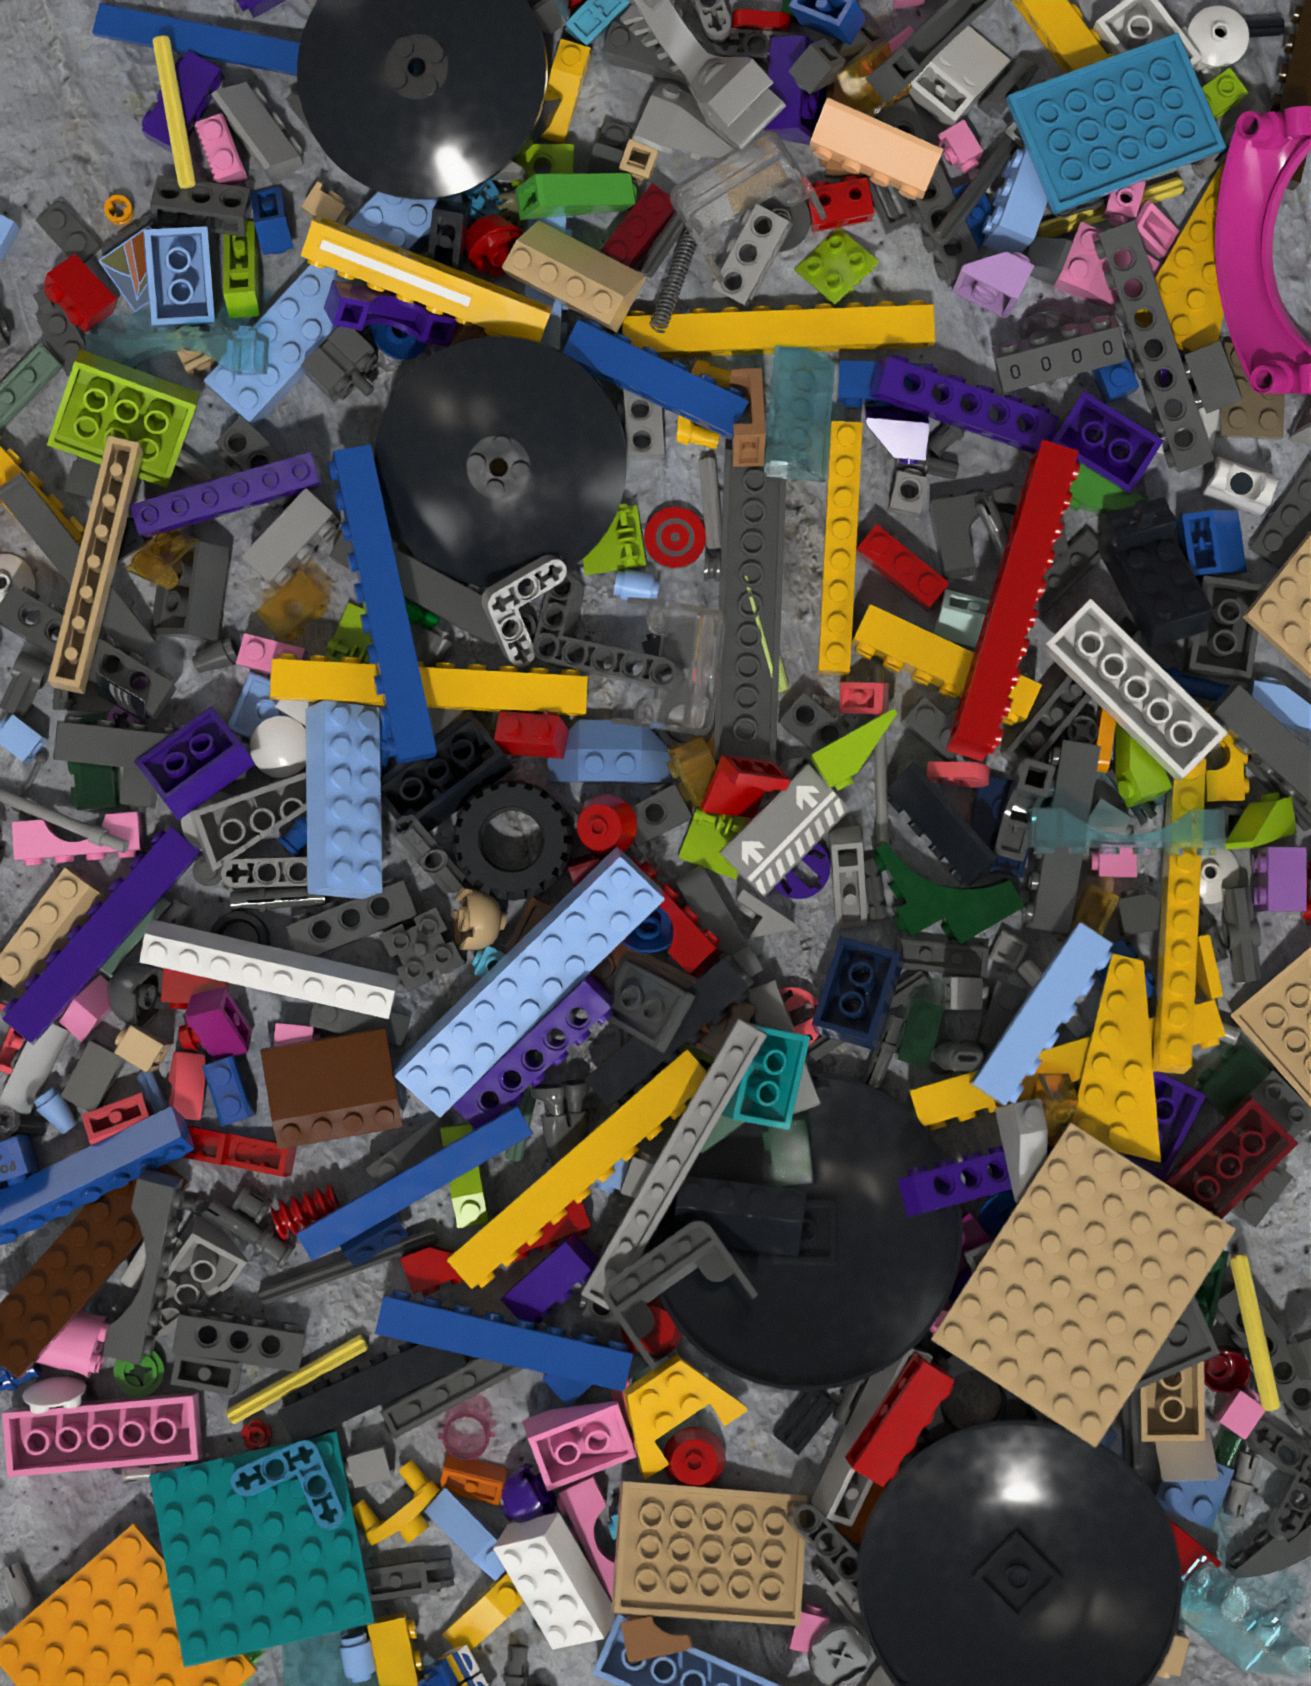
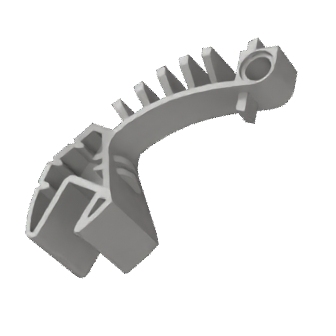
(727, 90)

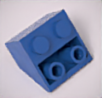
(1212, 542)

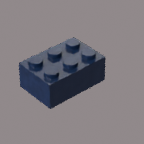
(858, 993)

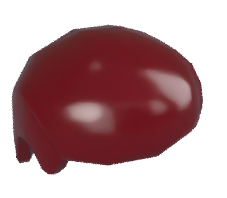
(1226, 1370)

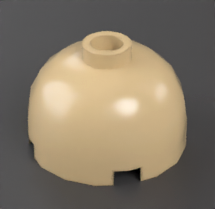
(477, 920)

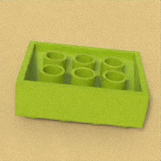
(123, 404)

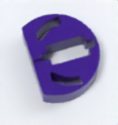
(820, 867)

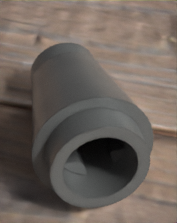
(217, 655)

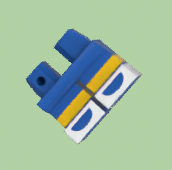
(453, 1669)

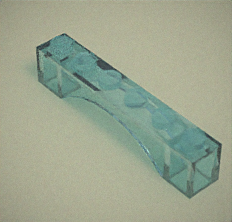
(236, 351)
(1060, 829)

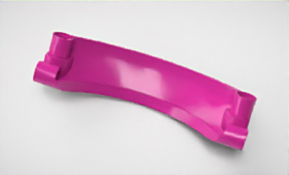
(1247, 208)

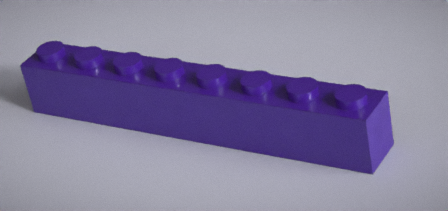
(101, 935)

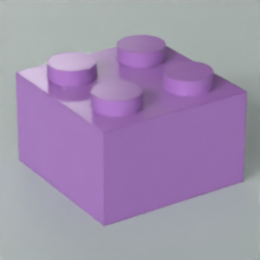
(1280, 879)

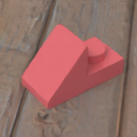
(864, 698)

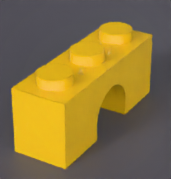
(1227, 782)

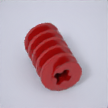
(303, 1212)

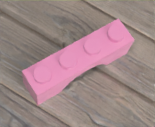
(38, 840)
(583, 1503)

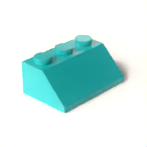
(771, 1081)

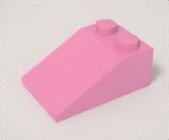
(1084, 273)
(578, 1441)

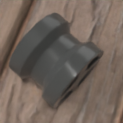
(1084, 727)

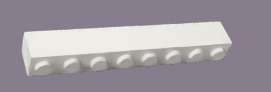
(269, 968)

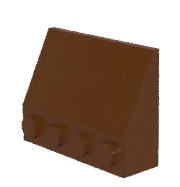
(332, 1088)

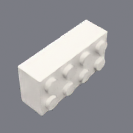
(555, 1581)

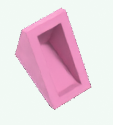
(1156, 230)
(87, 1010)

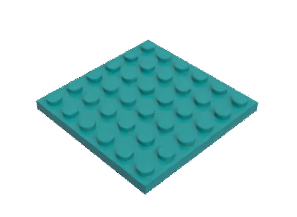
(259, 1564)

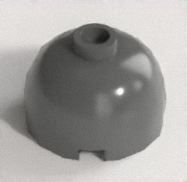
(135, 993)

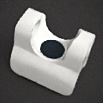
(1241, 486)

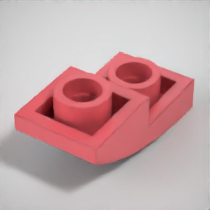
(187, 1084)

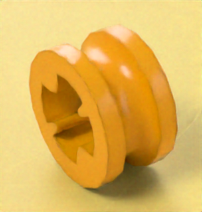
(128, 211)

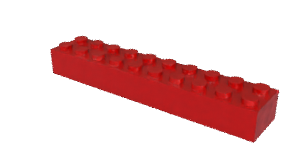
(1013, 601)

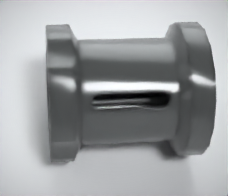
(252, 1204)

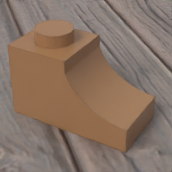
(647, 1641)

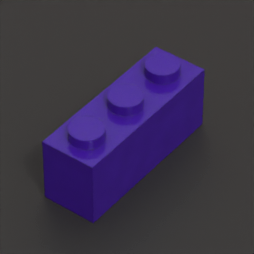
(196, 83)
(551, 1280)

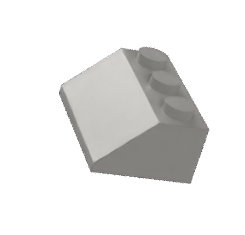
(259, 130)

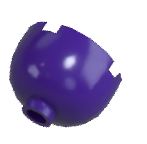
(526, 1496)

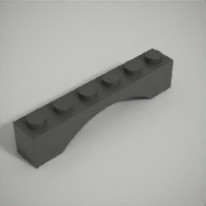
(923, 45)
(155, 1207)

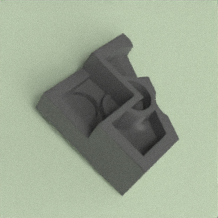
(1012, 81)

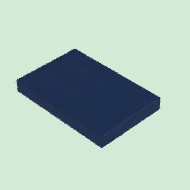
(985, 819)

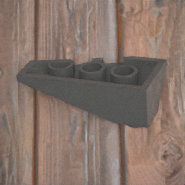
(627, 51)

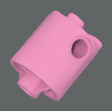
(79, 1345)

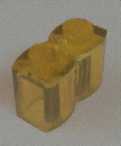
(694, 767)

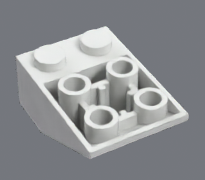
(958, 77)

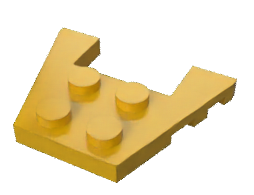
(667, 1399)

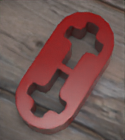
(760, 20)

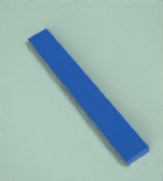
(199, 38)
(414, 1183)

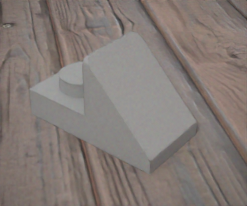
(770, 922)

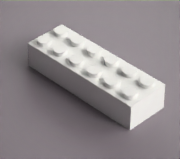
(1134, 690)

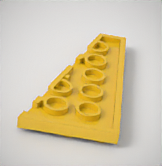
(1190, 279)
(1117, 1074)

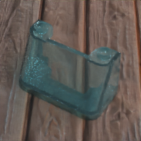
(1213, 1611)

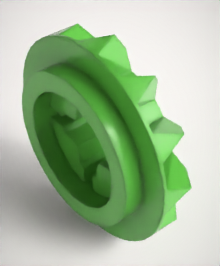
(132, 1384)

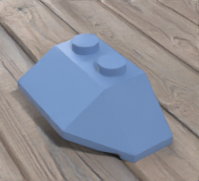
(611, 754)

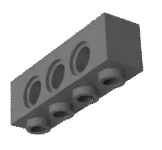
(303, 928)
(284, 1357)

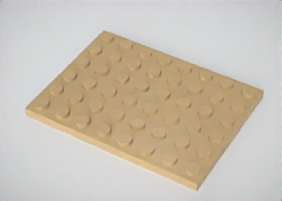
(1083, 1284)

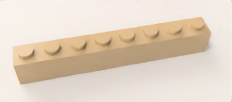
(95, 565)

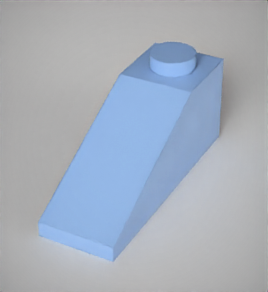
(1282, 703)
(466, 1530)

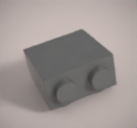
(1283, 1104)

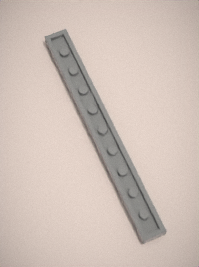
(676, 1156)

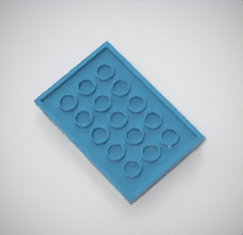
(1115, 123)

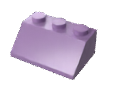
(994, 281)

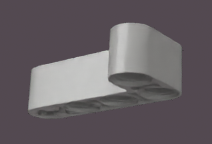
(283, 872)

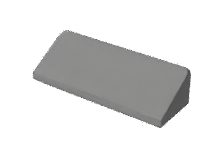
(33, 1070)

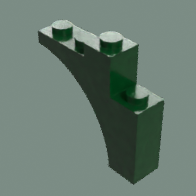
(962, 909)

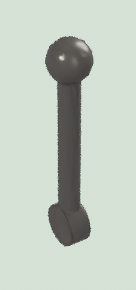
(40, 758)

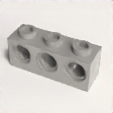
(767, 249)
(650, 426)

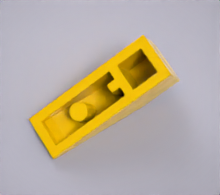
(566, 82)
(485, 1613)

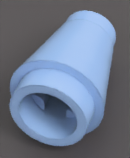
(55, 1109)

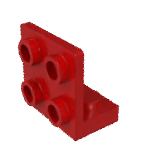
(740, 785)

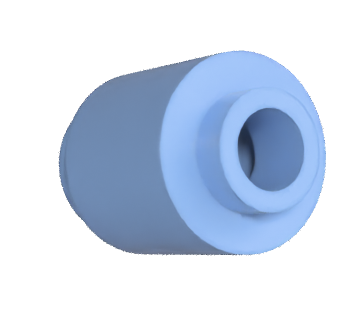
(635, 584)
(357, 1657)

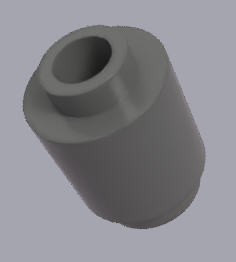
(433, 647)

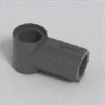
(28, 677)

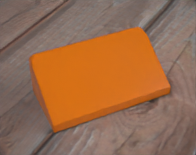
(473, 1479)

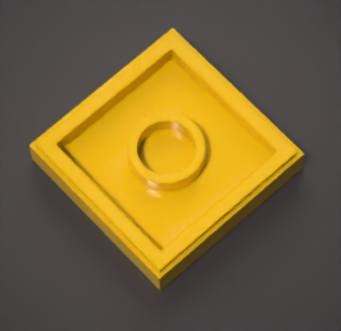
(1207, 976)

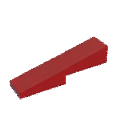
(241, 1152)

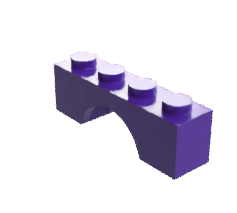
(359, 306)

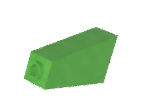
(575, 194)

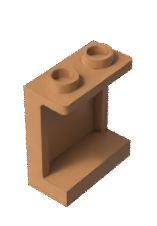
(749, 439)

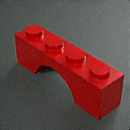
(691, 945)

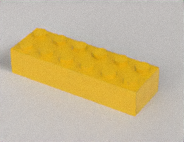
(929, 659)

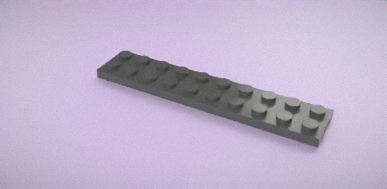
(751, 547)

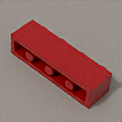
(900, 1419)

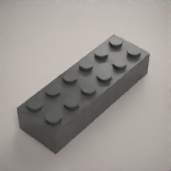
(1057, 875)

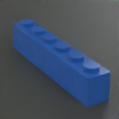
(655, 379)

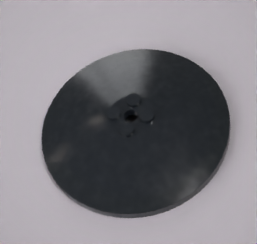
(430, 130)
(511, 404)

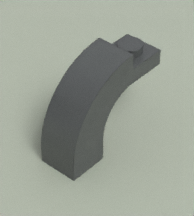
(1027, 791)

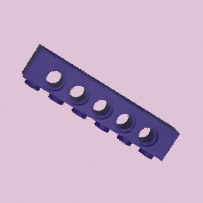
(889, 388)
(227, 495)
(587, 995)
(919, 1190)

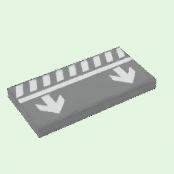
(784, 830)

